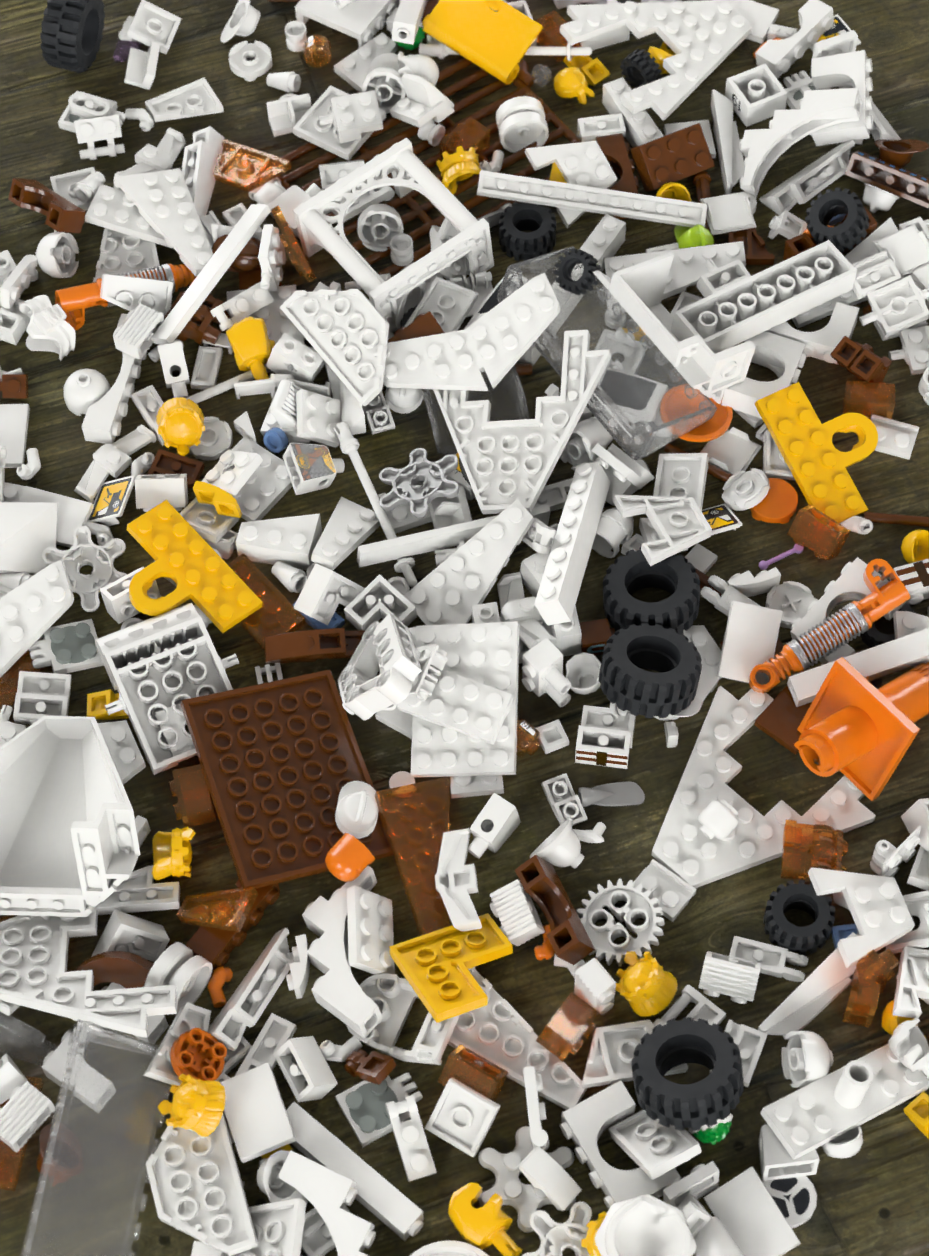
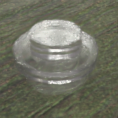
(541, 74)

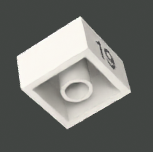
(755, 94)

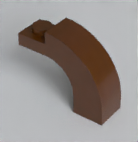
(118, 967)

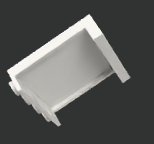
(358, 19)

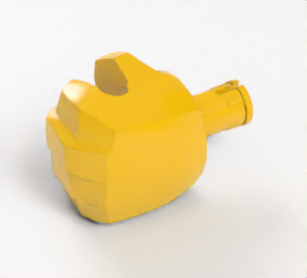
(251, 346)
(484, 1224)

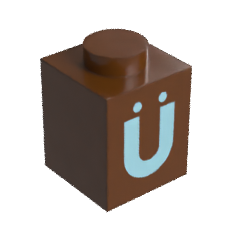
(595, 636)

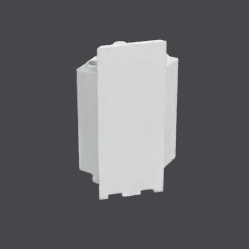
(640, 294)

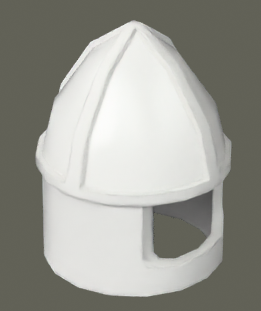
(612, 532)

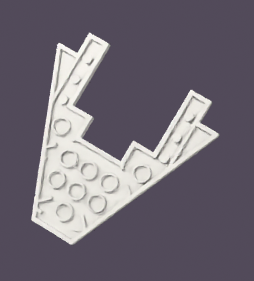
(696, 31)
(518, 456)
(756, 837)
(37, 956)

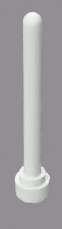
(222, 387)

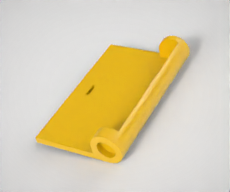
(484, 36)

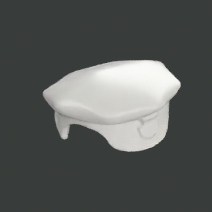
(644, 1229)

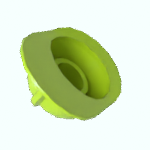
(693, 236)

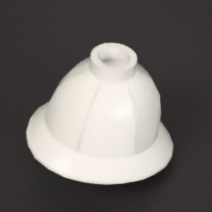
(561, 847)

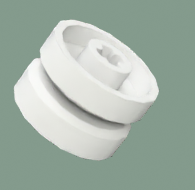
(521, 123)
(180, 968)

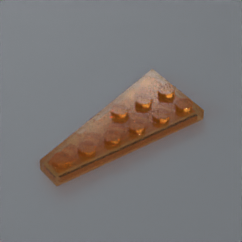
(415, 825)

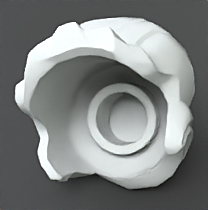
(418, 65)

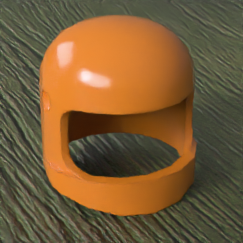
(348, 858)

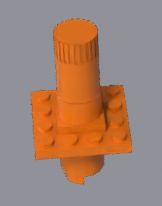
(863, 727)

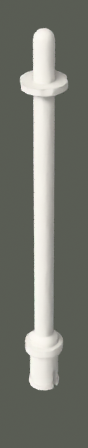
(442, 51)
(349, 446)

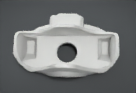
(47, 327)

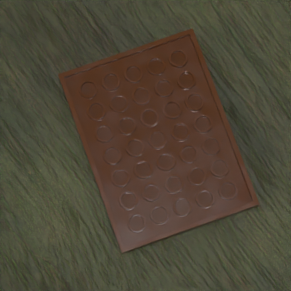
(276, 774)

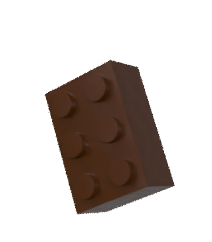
(672, 157)

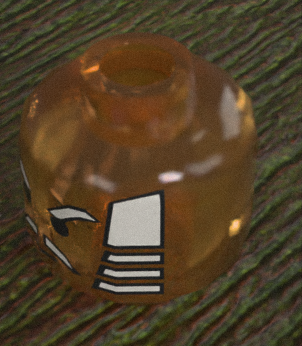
(317, 51)
(527, 738)

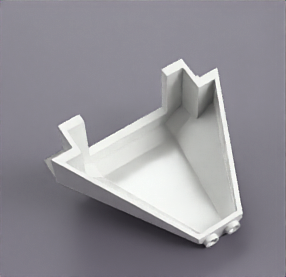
(62, 820)

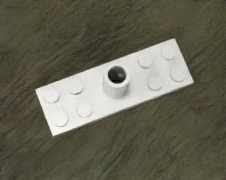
(842, 1101)

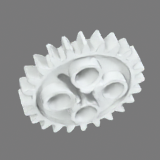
(637, 906)

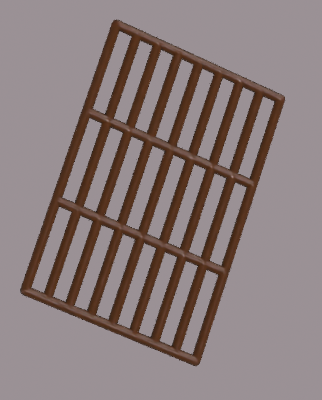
(417, 210)

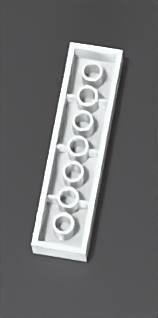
(766, 298)

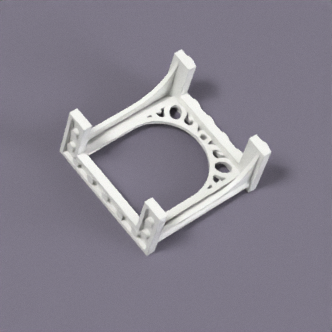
(407, 175)

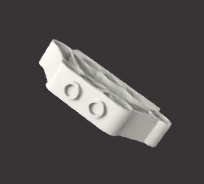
(382, 646)

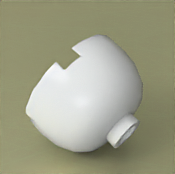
(386, 85)
(378, 225)
(57, 254)
(84, 389)
(805, 1058)

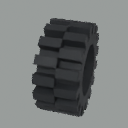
(640, 68)
(565, 269)

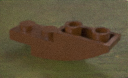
(311, 645)

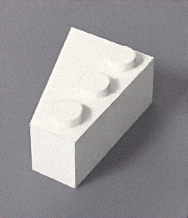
(280, 539)

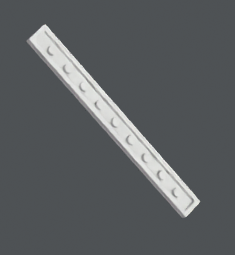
(591, 199)

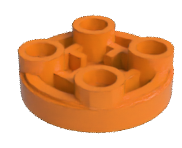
(778, 504)
(198, 1055)

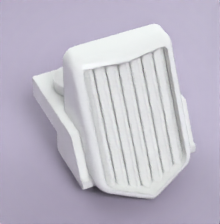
(422, 102)
(439, 236)
(283, 412)
(623, 472)

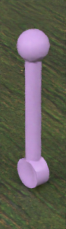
(763, 565)

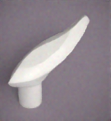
(592, 836)

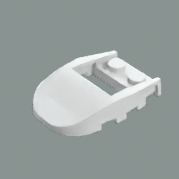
(395, 1001)

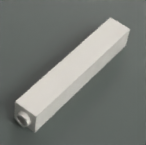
(408, 20)
(870, 663)
(373, 1190)

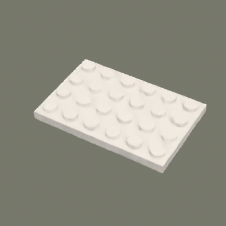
(485, 655)

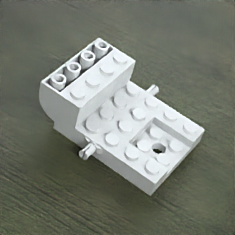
(156, 669)

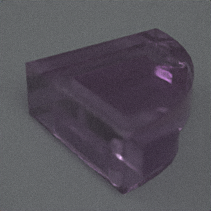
(123, 48)

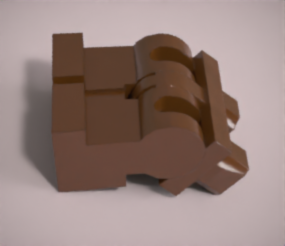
(201, 323)
(861, 360)

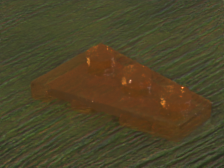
(218, 909)

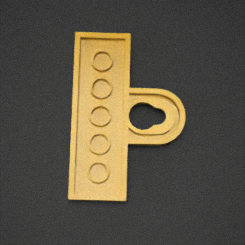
(811, 454)
(193, 567)

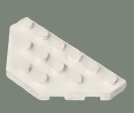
(345, 334)
(201, 1188)

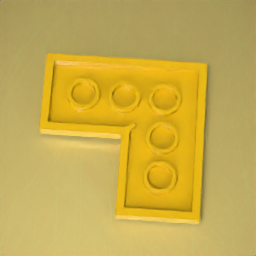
(440, 962)

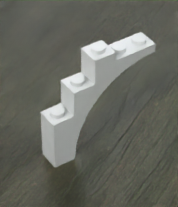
(815, 112)
(338, 989)
(330, 1195)

